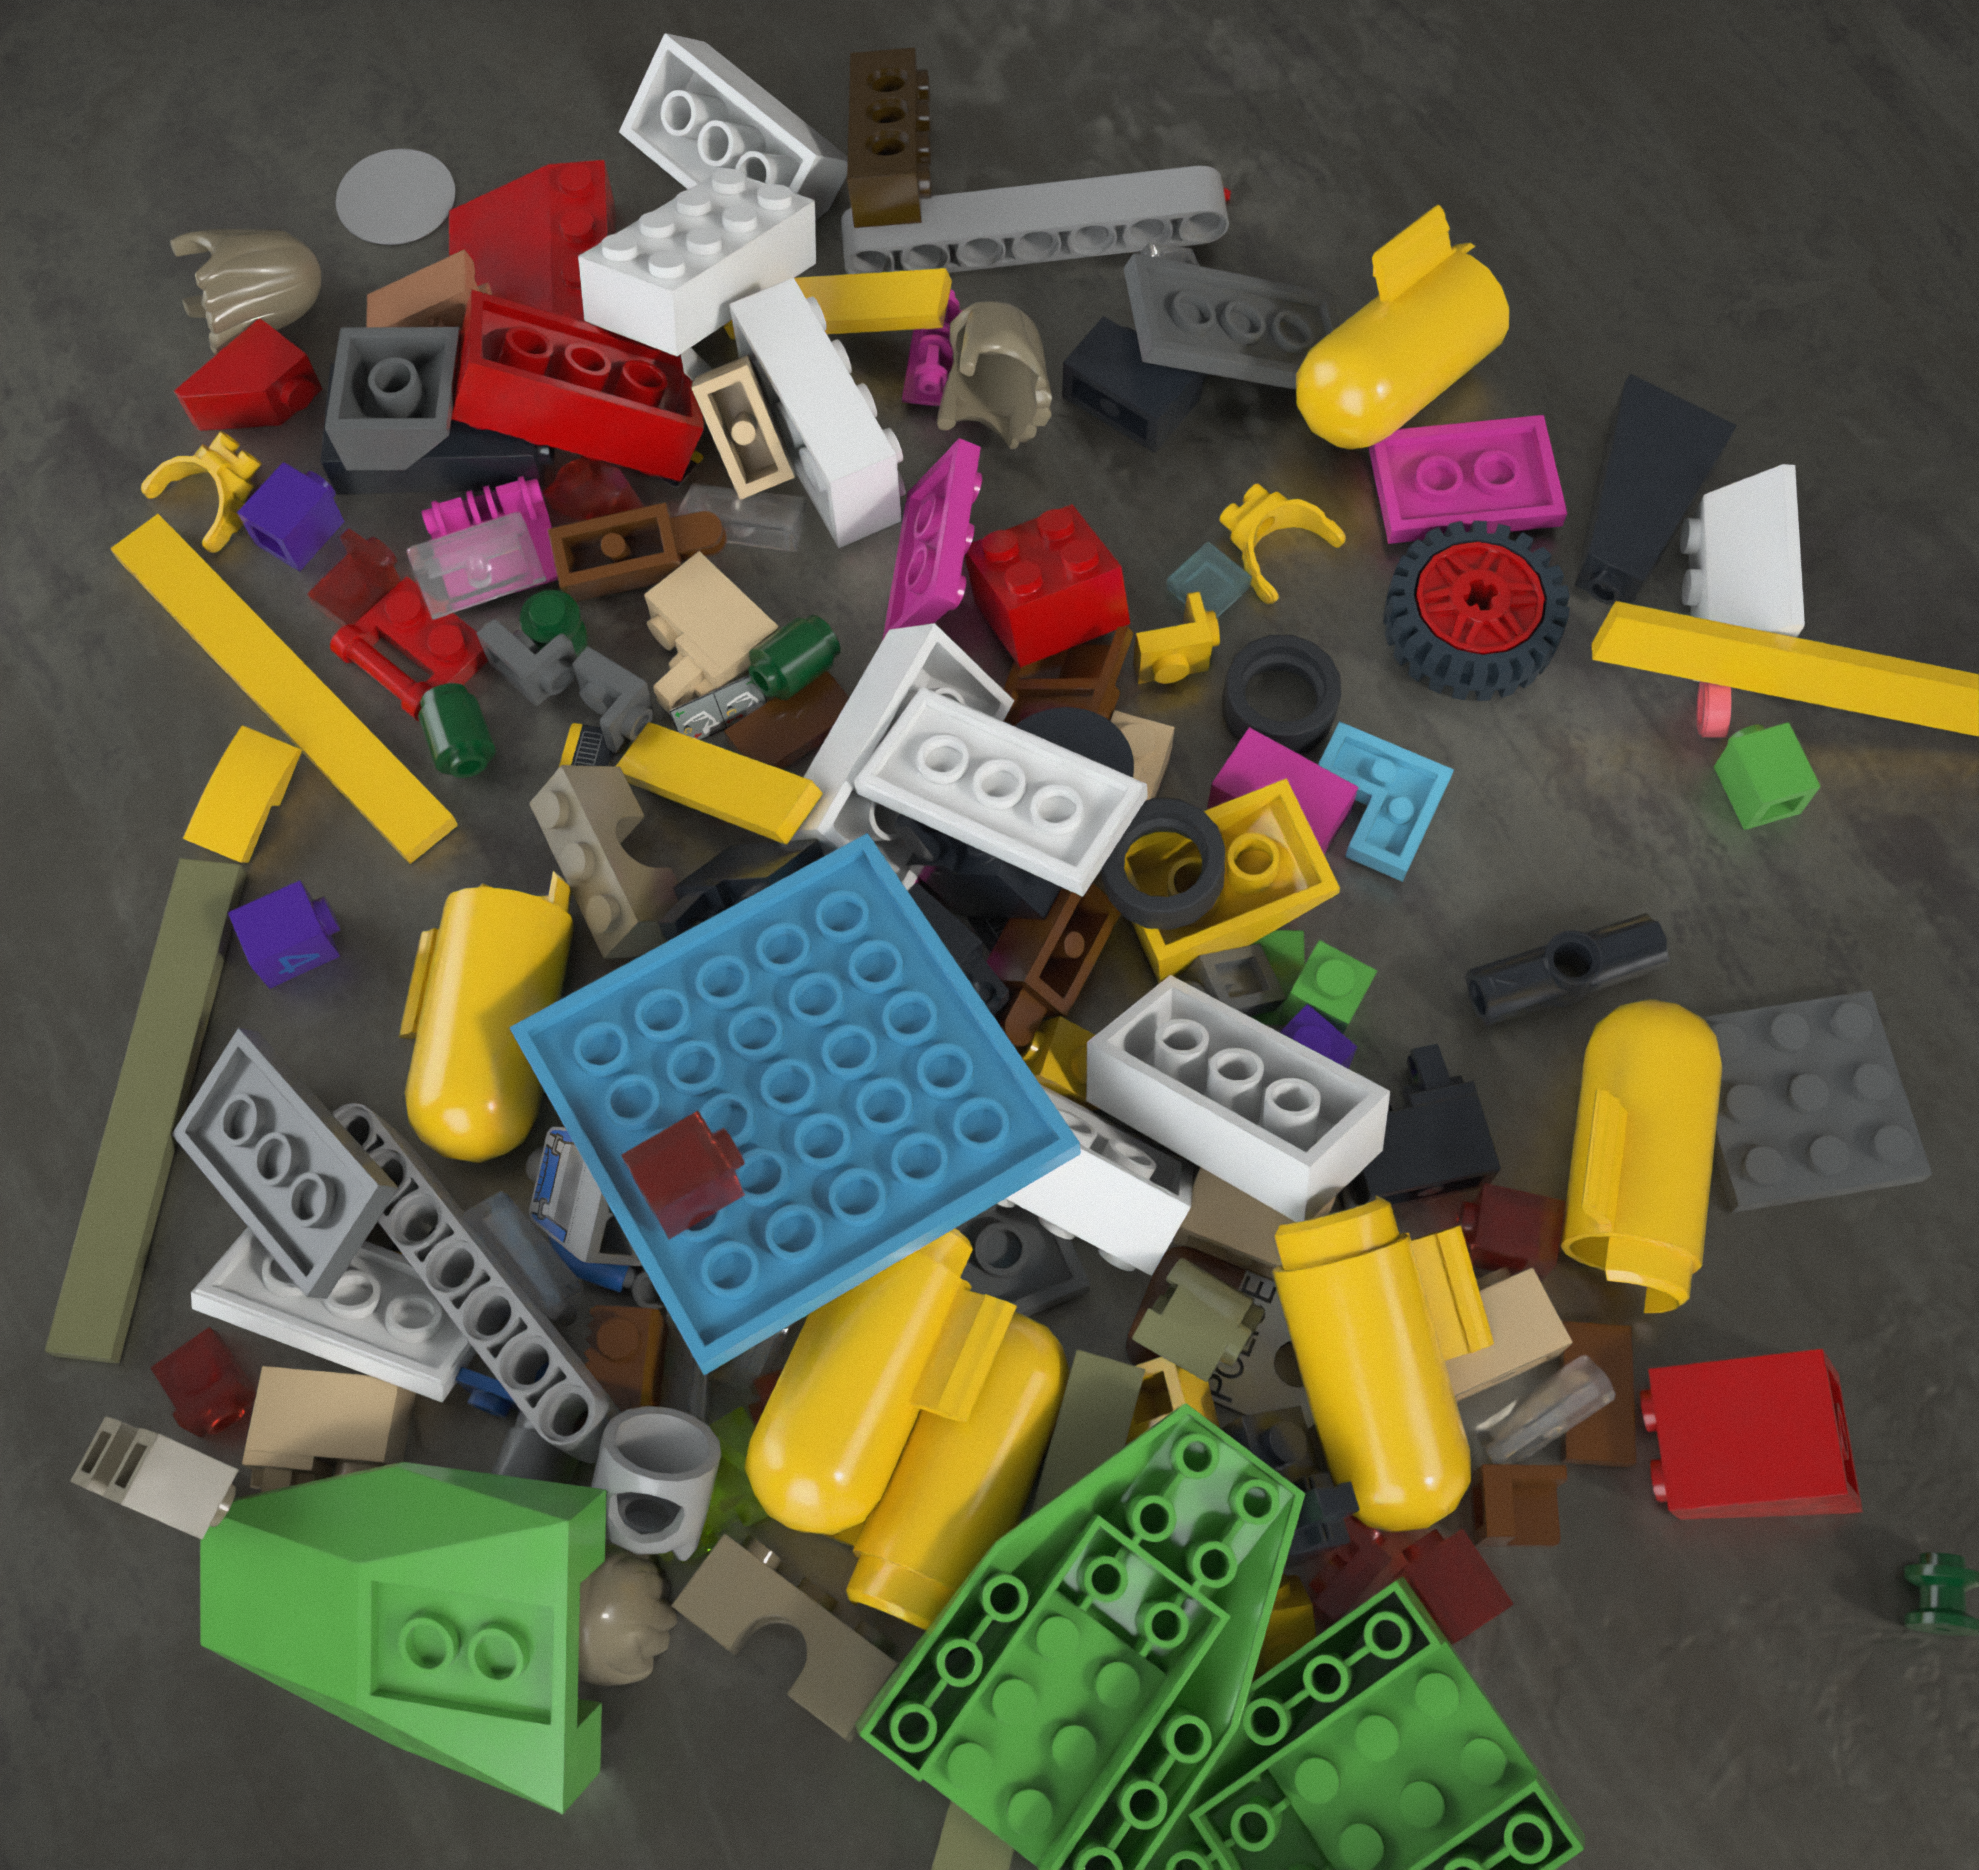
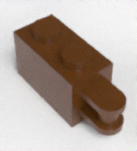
(630, 549)
(1049, 959)

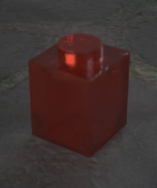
(686, 1173)
(1512, 1230)
(1453, 1583)

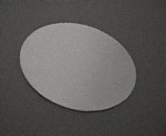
(395, 196)

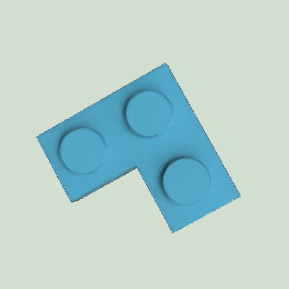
(1398, 792)

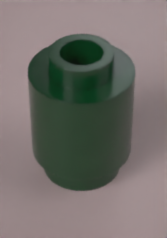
(793, 657)
(455, 730)

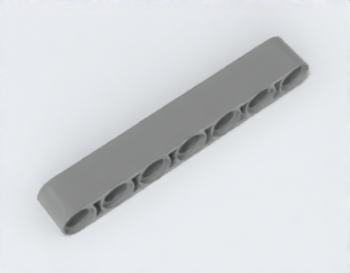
(1046, 223)
(485, 1297)

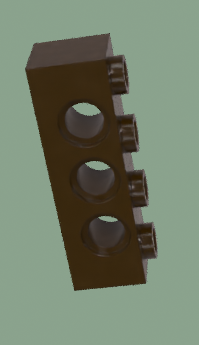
(888, 138)

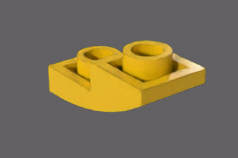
(241, 793)

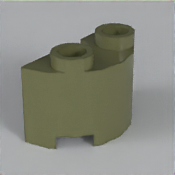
(1199, 1321)

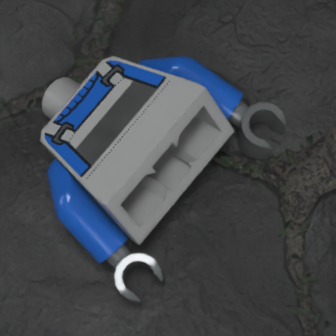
(580, 1221)

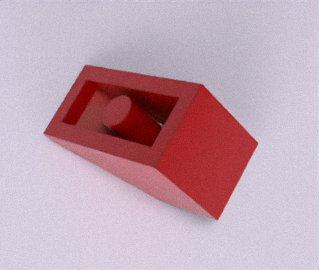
(250, 383)

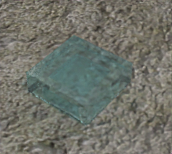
(1212, 575)

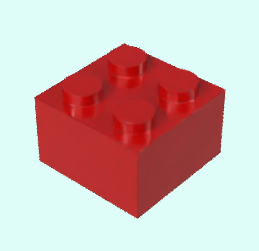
(1047, 585)

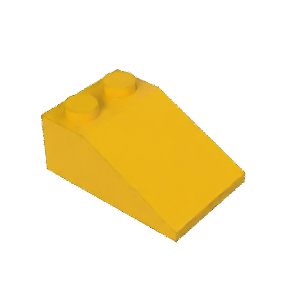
(1269, 877)

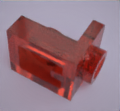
(356, 580)
(205, 1384)
(1341, 1581)

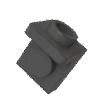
(526, 667)
(615, 695)
(1238, 979)

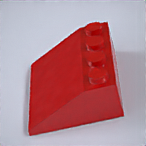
(533, 231)

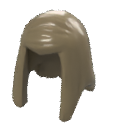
(249, 279)
(996, 373)
(623, 1618)

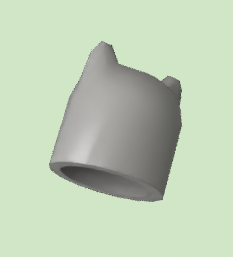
(657, 1479)

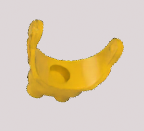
(232, 477)
(1264, 514)

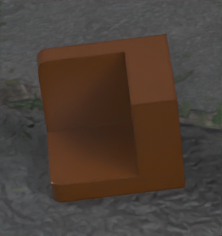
(1516, 1505)

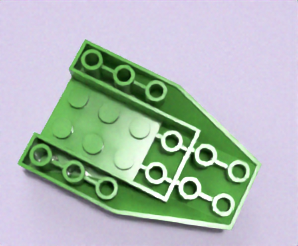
(421, 1614)
(1099, 1651)
(1372, 1760)

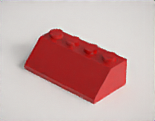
(574, 388)

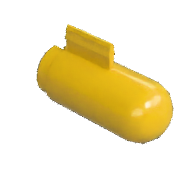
(1407, 345)
(471, 980)
(1645, 1149)
(1371, 1343)
(860, 1380)
(960, 1482)

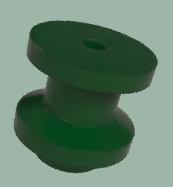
(552, 614)
(1943, 1591)

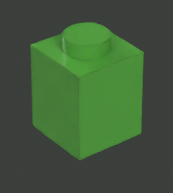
(1766, 774)
(1330, 985)

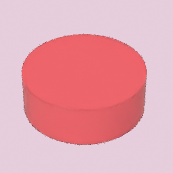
(1713, 710)

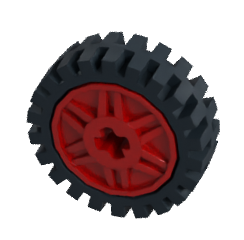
(1475, 610)

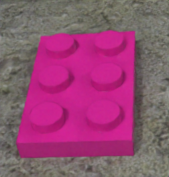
(1468, 473)
(935, 540)

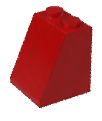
(1751, 1438)

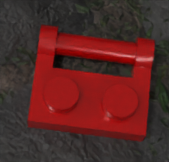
(440, 647)

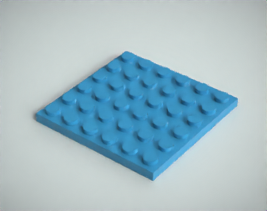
(838, 1063)

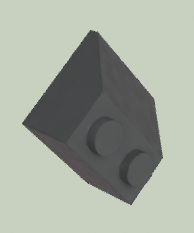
(392, 394)

